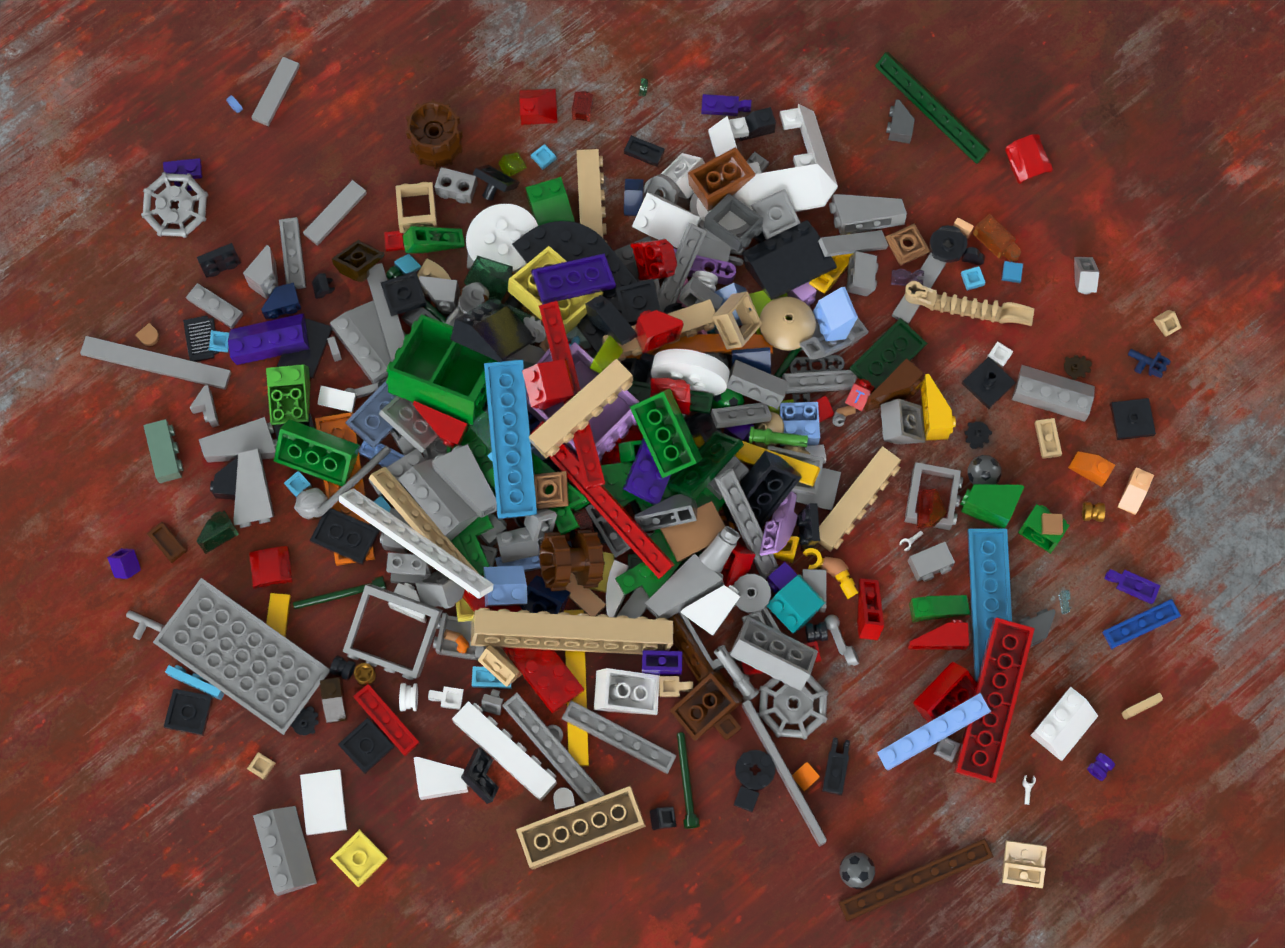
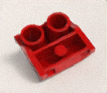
(1028, 158)
(654, 259)
(679, 389)
(270, 566)

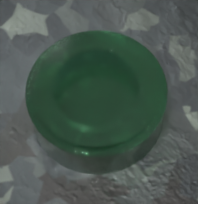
(643, 87)

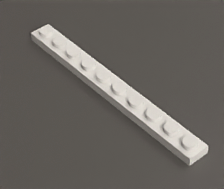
(416, 543)

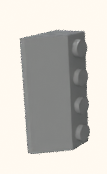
(1054, 393)
(438, 499)
(774, 653)
(284, 850)

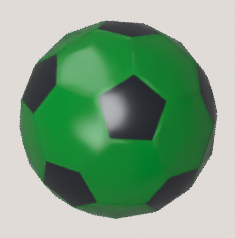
(727, 399)

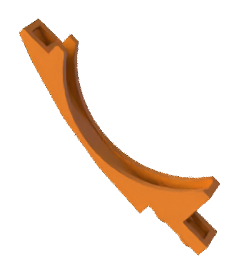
(709, 343)

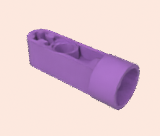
(702, 262)

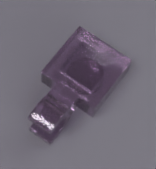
(903, 277)

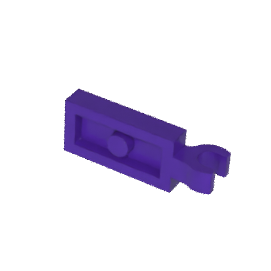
(724, 105)
(1134, 585)

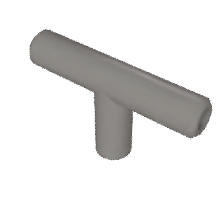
(143, 623)

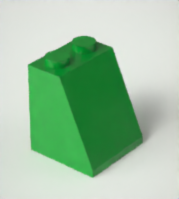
(991, 503)

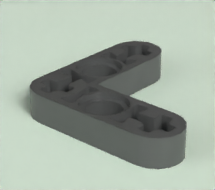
(802, 362)

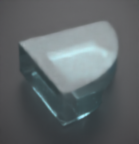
(1064, 596)

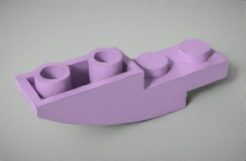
(780, 528)

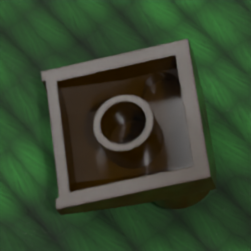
(357, 260)

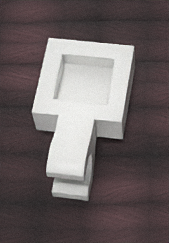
(449, 698)

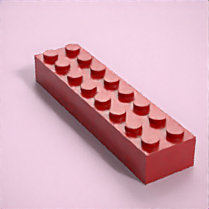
(999, 684)

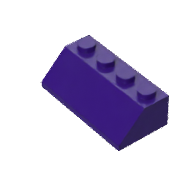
(268, 339)

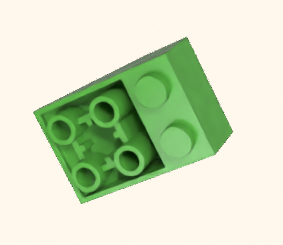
(288, 393)

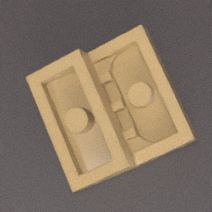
(1024, 864)

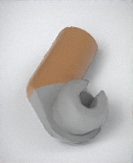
(840, 415)

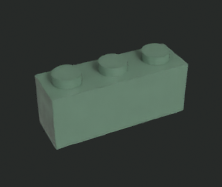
(163, 451)

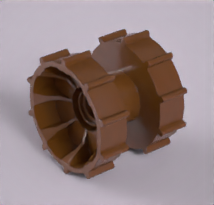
(429, 119)
(582, 559)

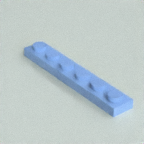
(934, 731)

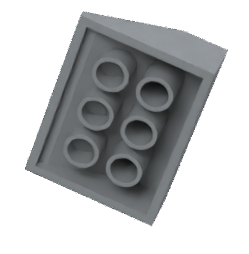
(364, 340)

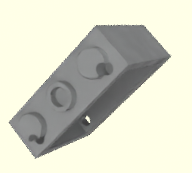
(911, 516)

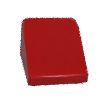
(824, 408)

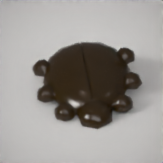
(1077, 366)

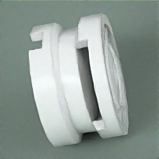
(706, 278)
(408, 697)

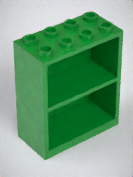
(439, 371)

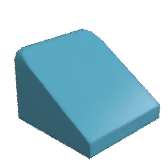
(407, 264)

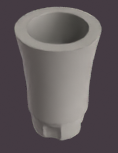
(720, 549)

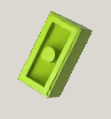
(607, 354)

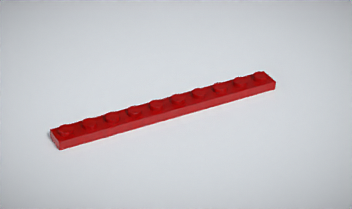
(560, 350)
(613, 513)

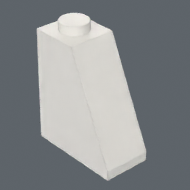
(713, 608)
(438, 779)

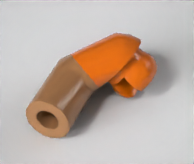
(457, 637)

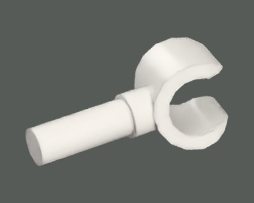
(911, 540)
(1028, 786)

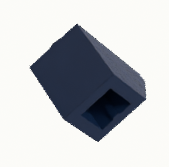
(281, 301)

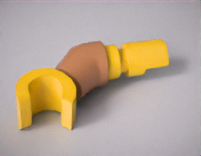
(836, 568)

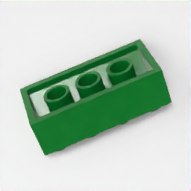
(666, 433)
(316, 452)

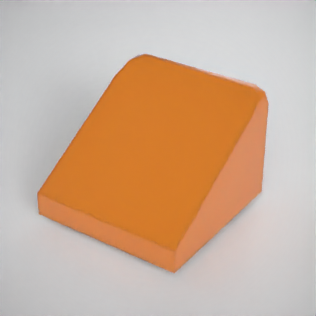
(805, 776)

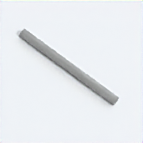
(354, 480)

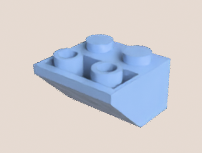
(801, 419)

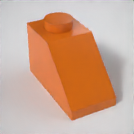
(1092, 467)

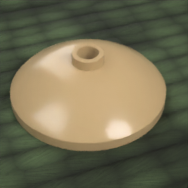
(782, 332)

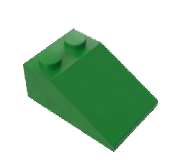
(549, 202)

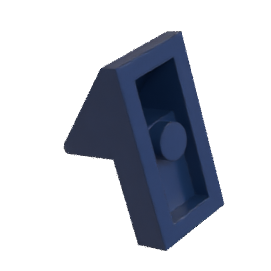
(633, 196)

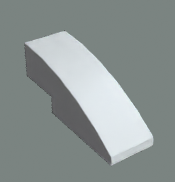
(614, 594)

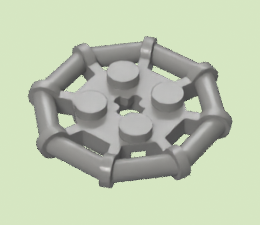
(175, 194)
(792, 715)

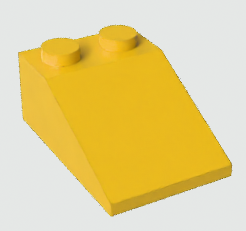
(936, 412)

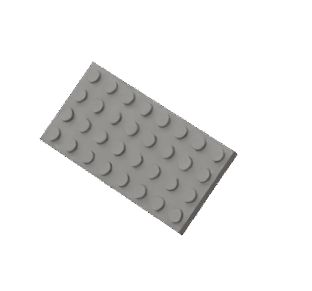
(241, 656)

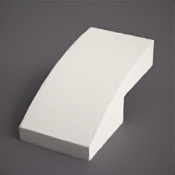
(337, 398)

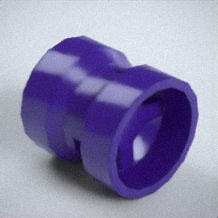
(1101, 766)

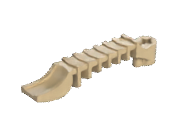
(929, 298)

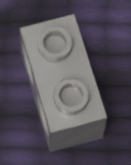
(457, 180)

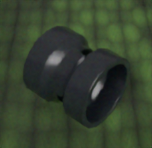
(816, 632)
(341, 667)

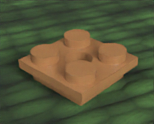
(901, 252)
(558, 497)

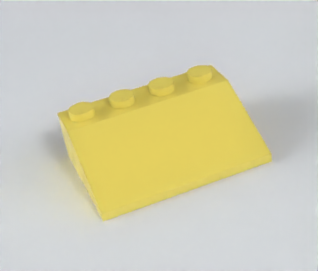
(523, 288)

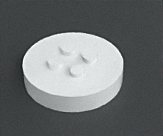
(495, 231)
(696, 368)

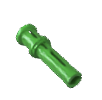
(767, 437)

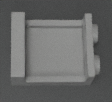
(407, 568)
(448, 647)

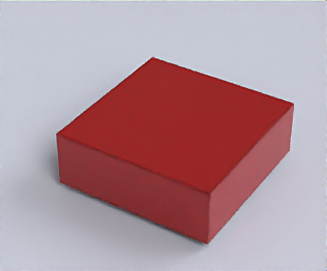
(394, 241)

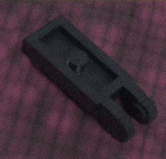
(836, 769)

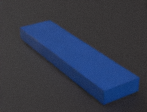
(1141, 624)

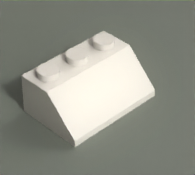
(1065, 724)

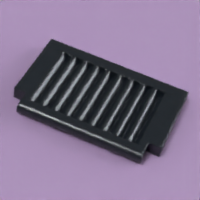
(198, 338)

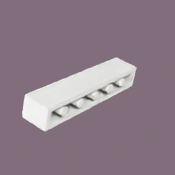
(504, 750)

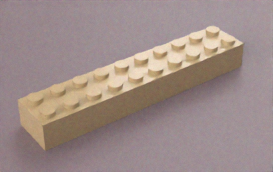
(570, 632)

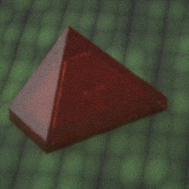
(930, 508)

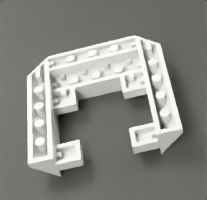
(807, 184)

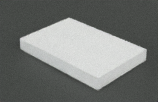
(323, 802)

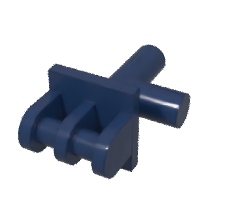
(1153, 363)

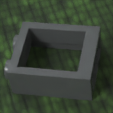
(731, 204)

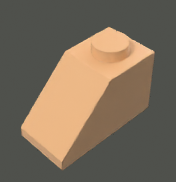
(1135, 490)

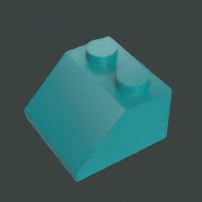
(796, 604)

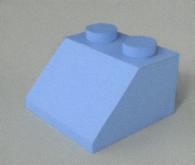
(835, 315)
(508, 587)

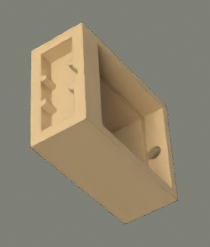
(408, 190)
(727, 325)

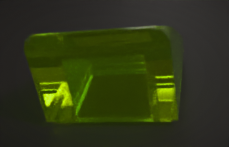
(511, 164)

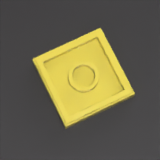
(358, 858)

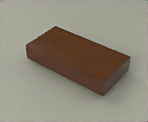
(166, 542)

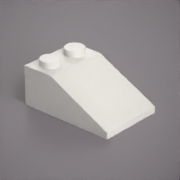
(663, 219)
(626, 692)

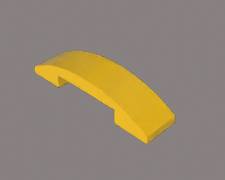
(827, 280)

